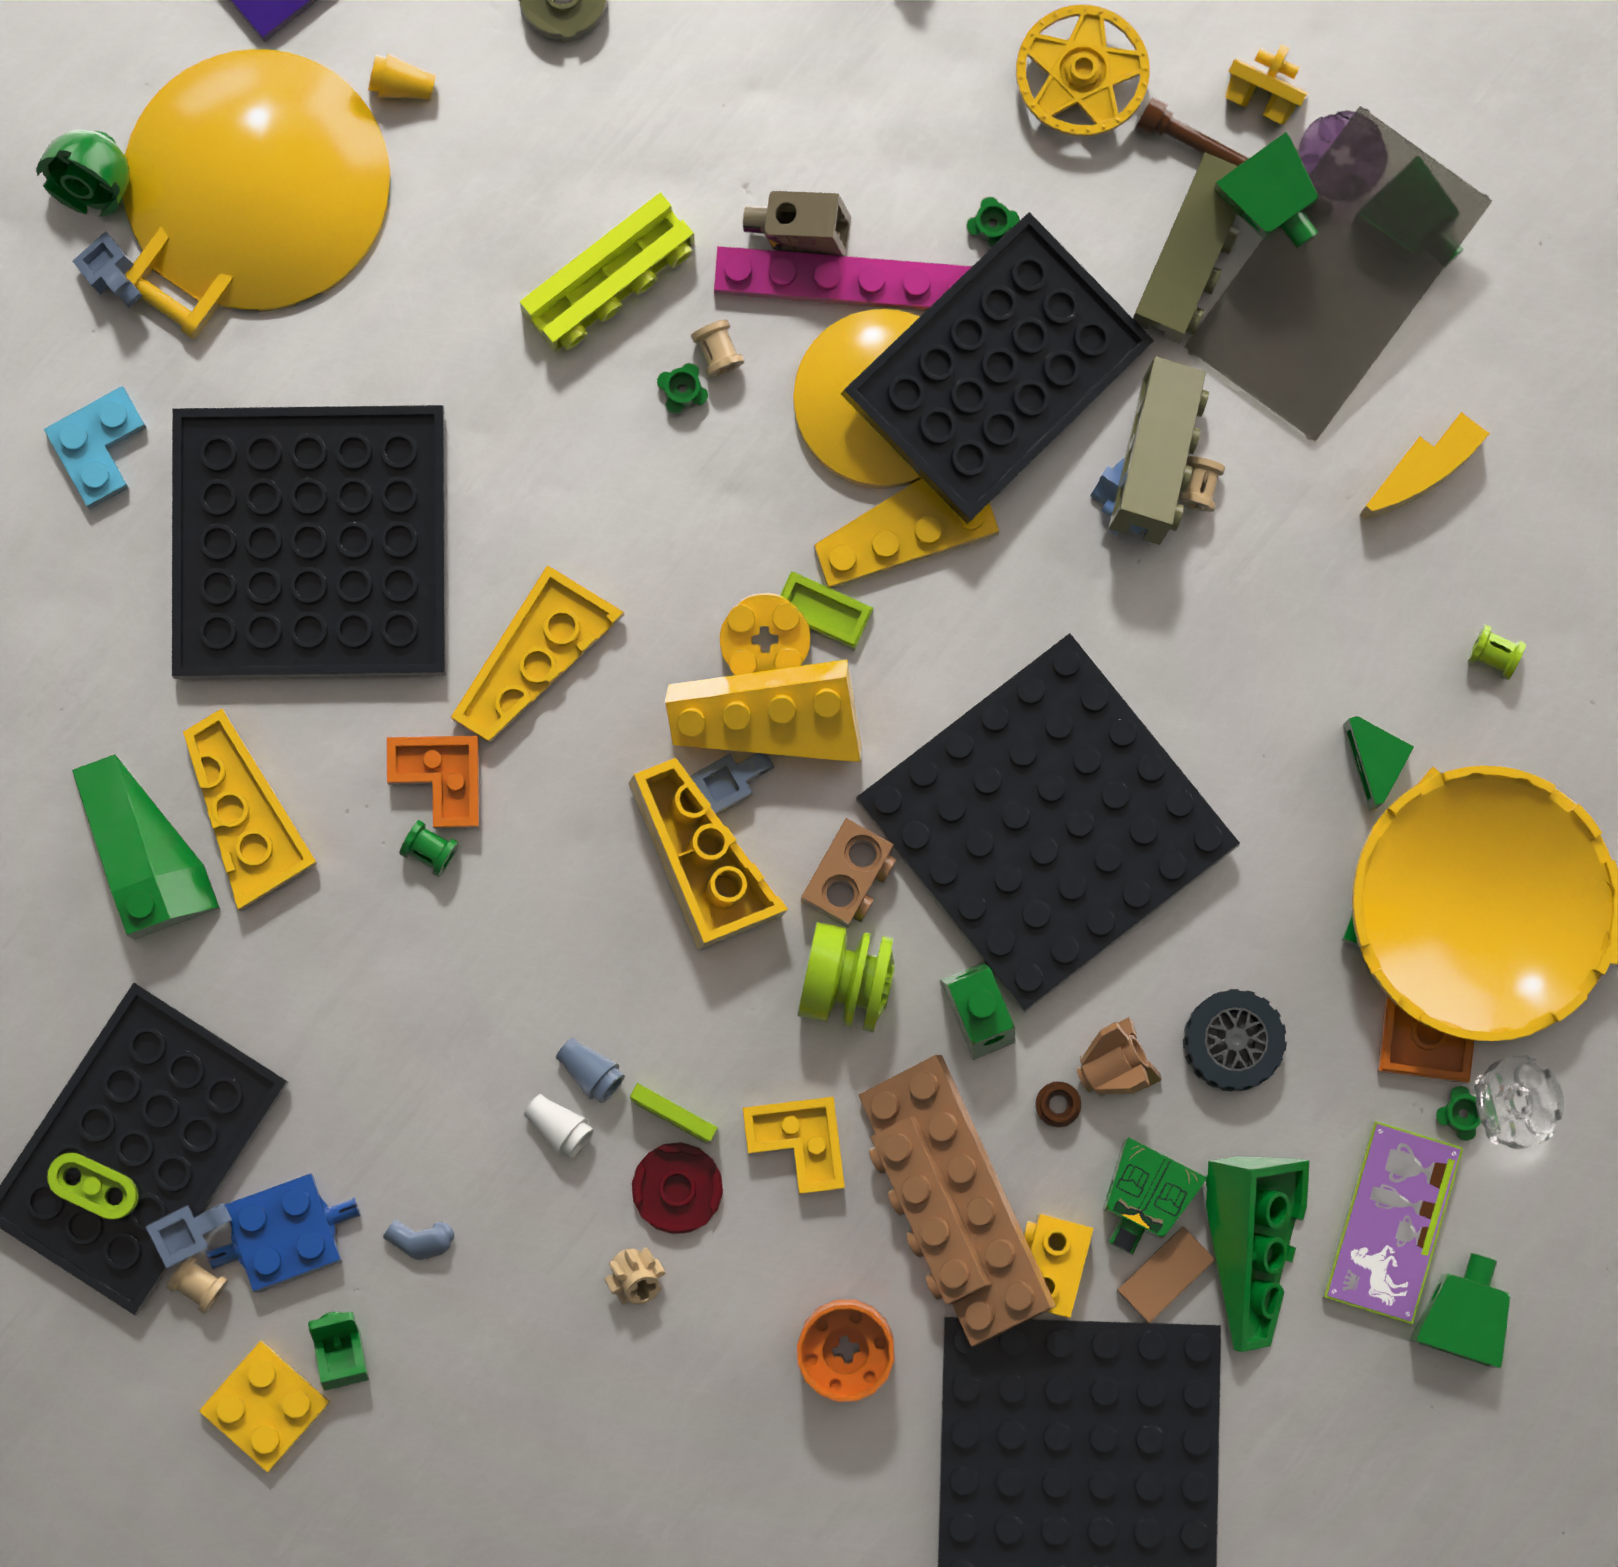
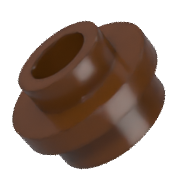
(1072, 1100)

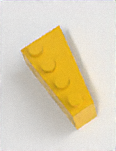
(770, 712)
(703, 862)

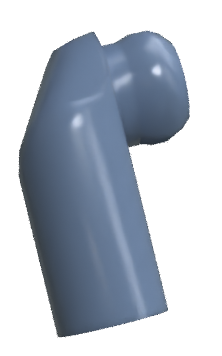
(423, 1243)

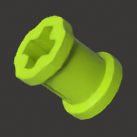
(1496, 652)

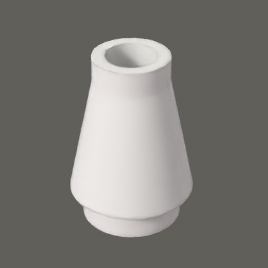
(560, 1126)

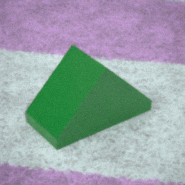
(1377, 758)

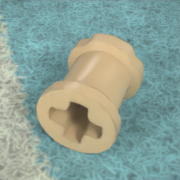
(717, 348)
(1201, 484)
(197, 1284)

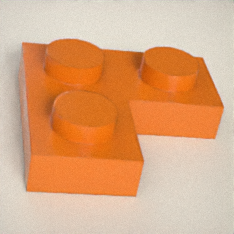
(448, 765)

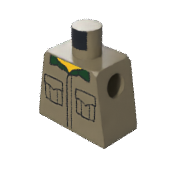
(801, 222)

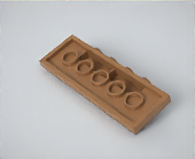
(953, 1202)

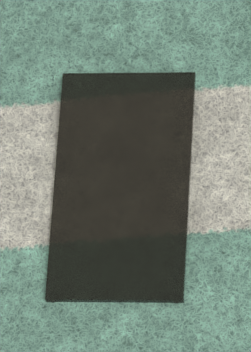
(1316, 317)

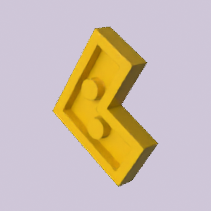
(806, 1128)

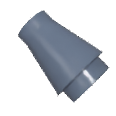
(591, 1071)

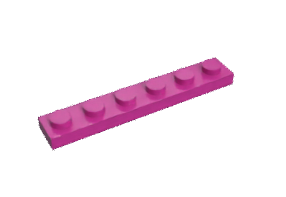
(832, 278)

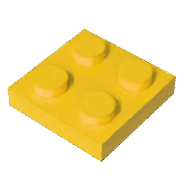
(264, 1406)

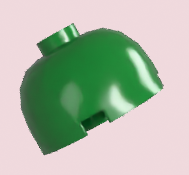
(85, 171)

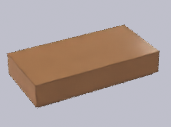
(1165, 1274)

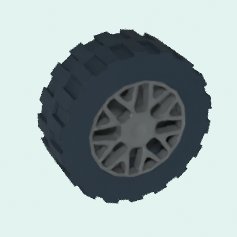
(1234, 1040)

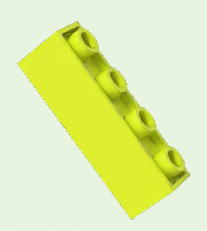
(608, 273)

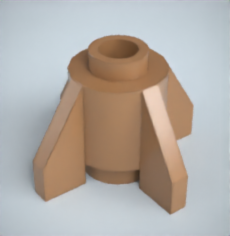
(1116, 1062)

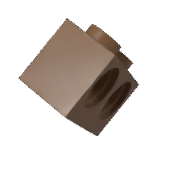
(838, 868)

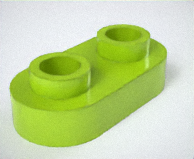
(93, 1187)

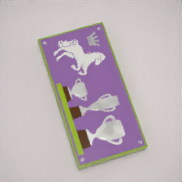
(1392, 1222)

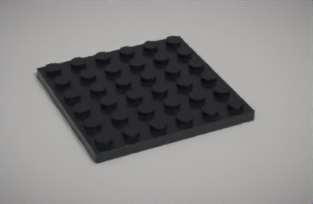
(308, 542)
(1047, 822)
(1080, 1446)

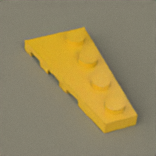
(899, 532)
(538, 646)
(250, 824)

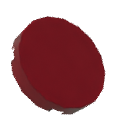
(677, 1188)

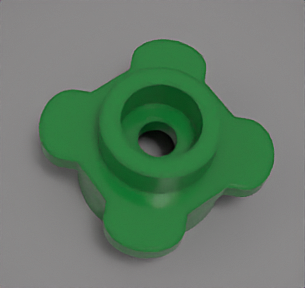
(989, 210)
(685, 376)
(1450, 1115)

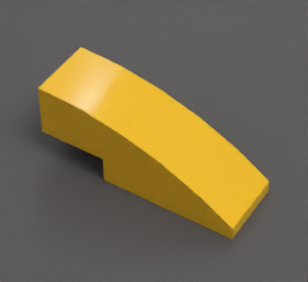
(1426, 466)

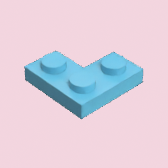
(84, 440)

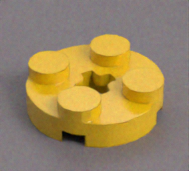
(745, 621)

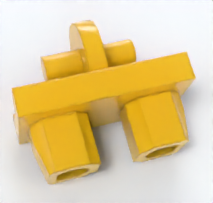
(1246, 79)

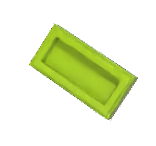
(828, 610)
(673, 1113)

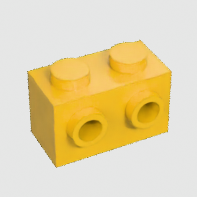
(1060, 1254)

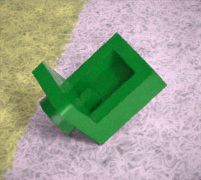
(338, 1350)

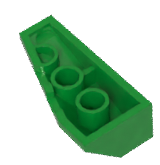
(144, 857)
(1251, 1224)

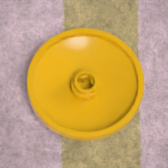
(827, 421)

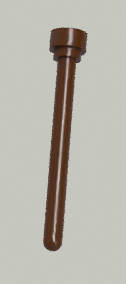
(1159, 120)

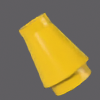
(399, 79)

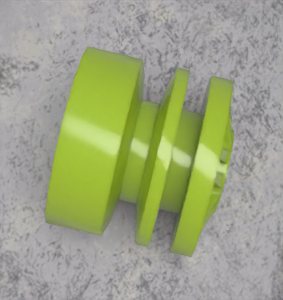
(846, 977)

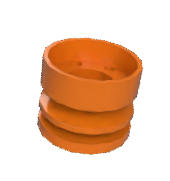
(829, 1372)

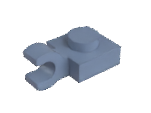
(104, 267)
(726, 783)
(181, 1233)

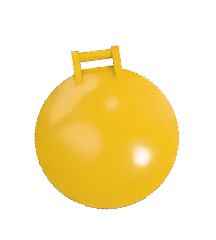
(253, 185)
(1486, 903)

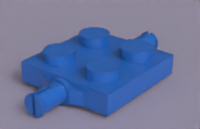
(283, 1233)

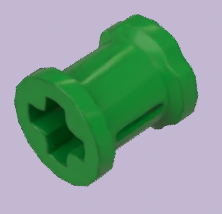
(429, 848)

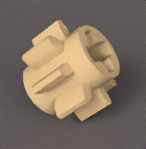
(634, 1276)

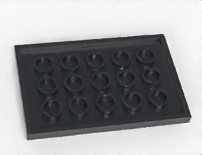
(997, 367)
(155, 1105)

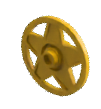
(1082, 70)

